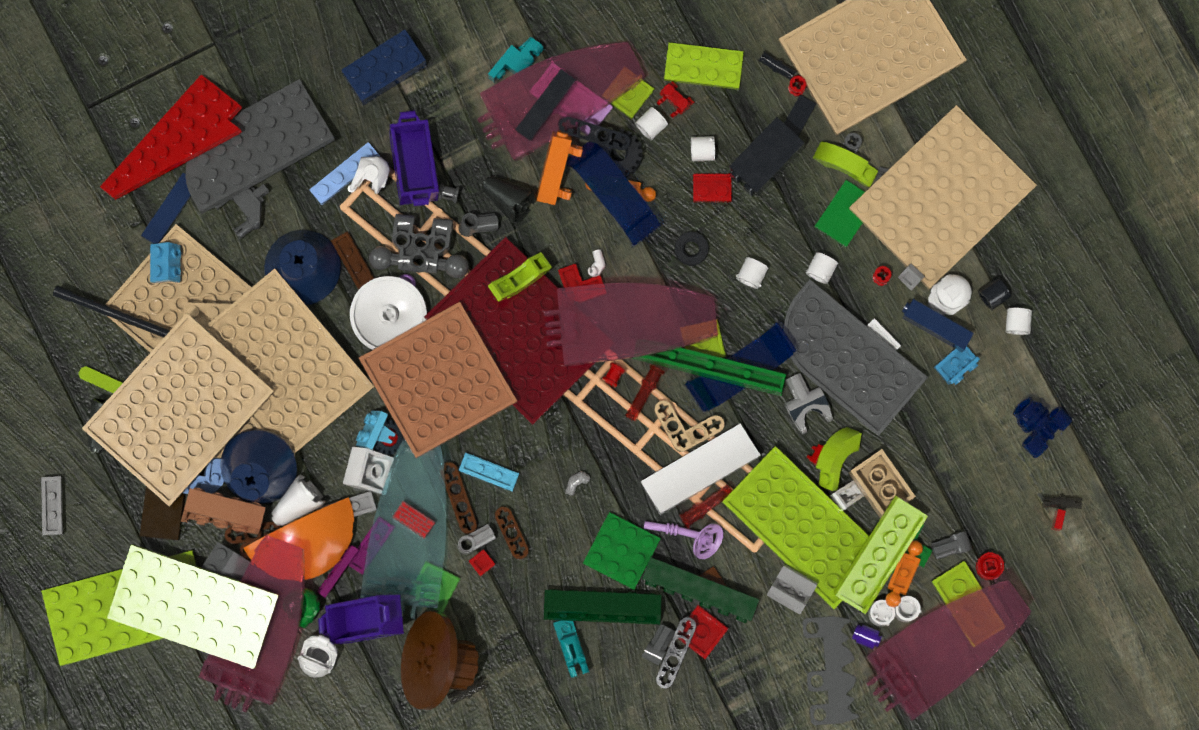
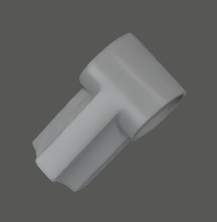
(477, 538)

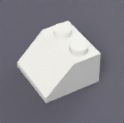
(367, 470)

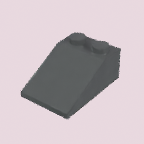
(226, 562)

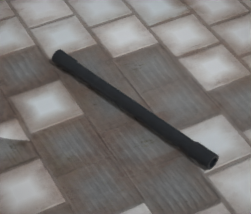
(70, 296)

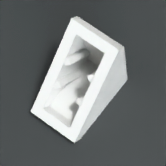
(847, 496)

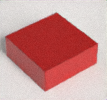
(1058, 520)
(482, 563)

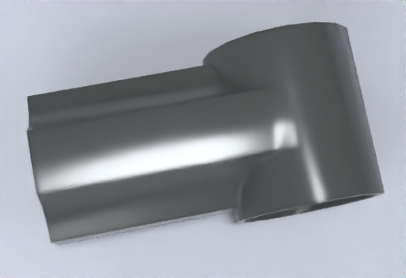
(479, 224)
(955, 544)
(657, 647)

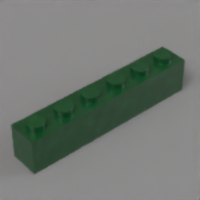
(700, 589)
(602, 606)

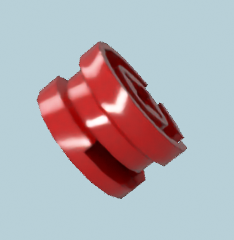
(989, 566)

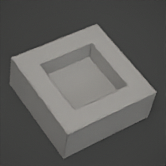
(911, 277)

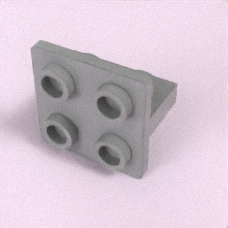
(792, 589)

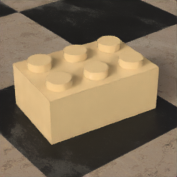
(880, 482)

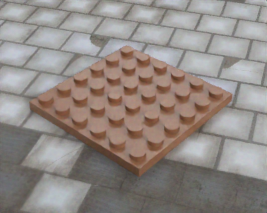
(437, 380)

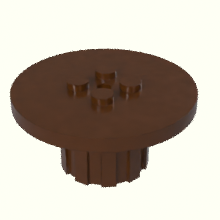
(435, 661)

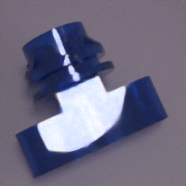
(1035, 418)

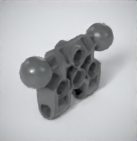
(455, 266)

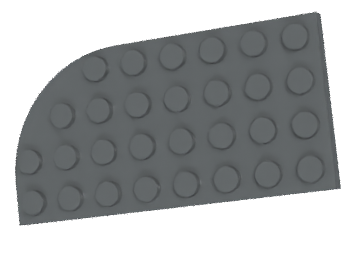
(272, 138)
(849, 359)

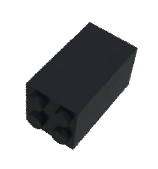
(766, 157)

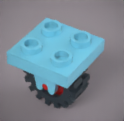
(379, 433)

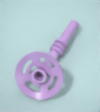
(701, 537)

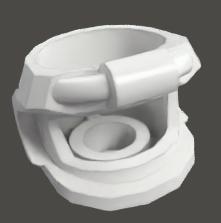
(373, 169)
(952, 292)
(317, 656)

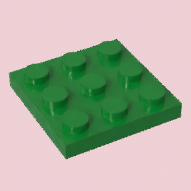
(621, 551)

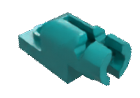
(515, 59)
(570, 646)

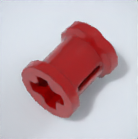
(801, 82)
(886, 271)
(613, 375)

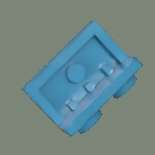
(165, 262)
(956, 364)

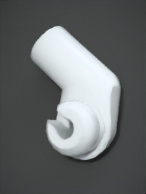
(599, 264)

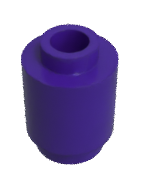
(867, 636)

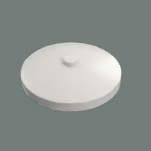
(385, 310)

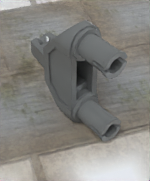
(250, 204)

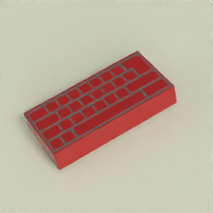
(413, 519)

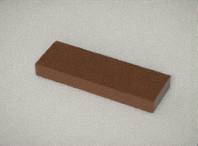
(352, 259)

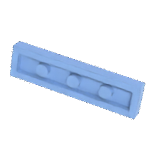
(341, 175)

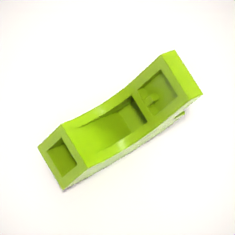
(846, 162)
(520, 278)
(834, 454)

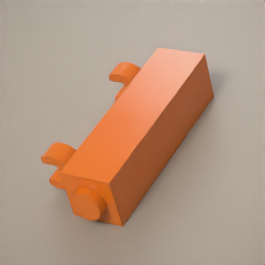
(554, 168)

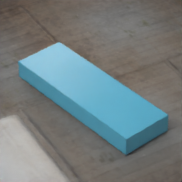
(488, 472)

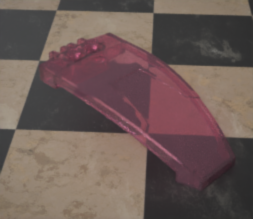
(601, 77)
(629, 321)
(281, 570)
(946, 647)

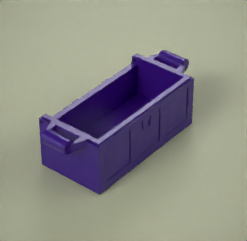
(413, 160)
(362, 619)

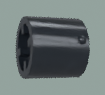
(994, 293)

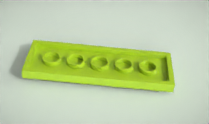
(880, 554)

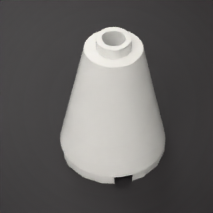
(297, 502)

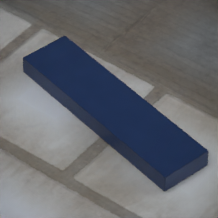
(168, 212)

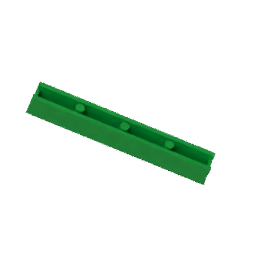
(719, 369)

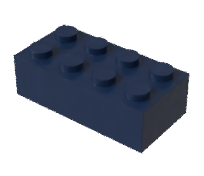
(384, 67)

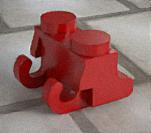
(675, 99)

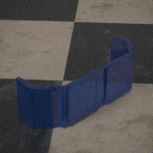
(615, 192)
(764, 352)

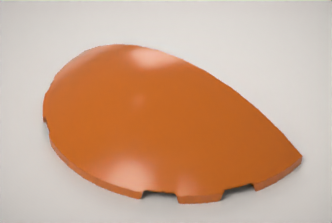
(321, 535)

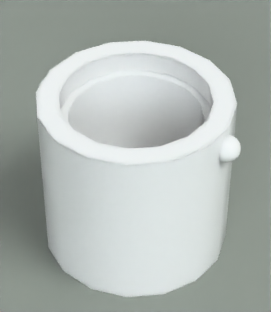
(651, 123)
(702, 148)
(821, 268)
(752, 273)
(1018, 321)
(907, 609)
(880, 613)

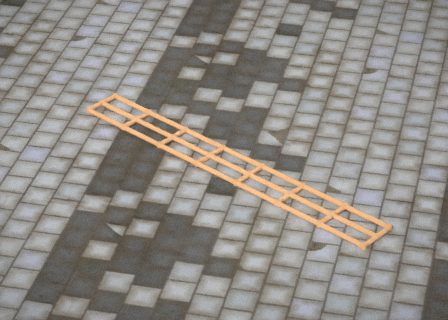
(595, 379)

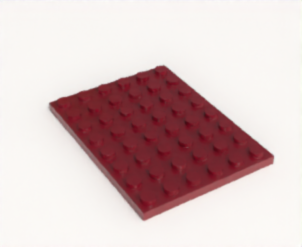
(516, 331)

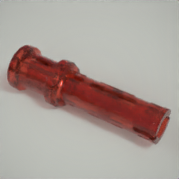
(648, 385)
(697, 511)

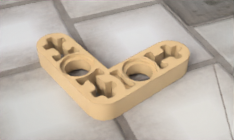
(688, 434)

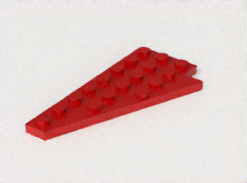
(186, 131)

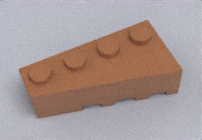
(223, 511)

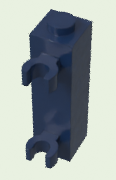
(937, 325)

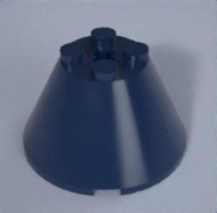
(320, 265)
(258, 466)

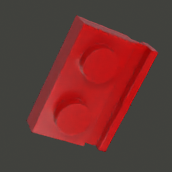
(711, 188)

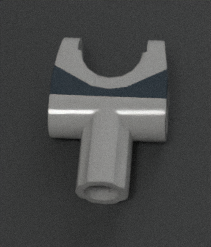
(805, 401)

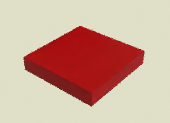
(707, 632)

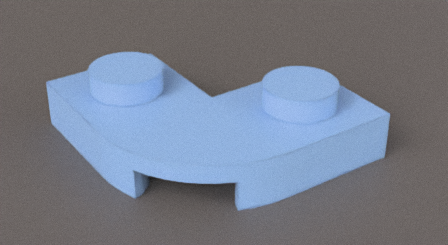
(211, 480)

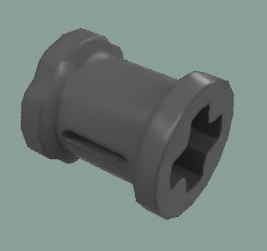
(855, 138)
(448, 193)

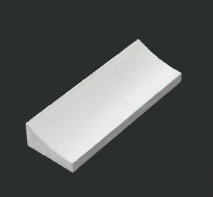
(700, 469)

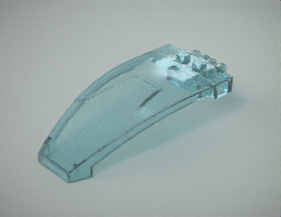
(398, 557)

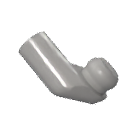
(578, 478)

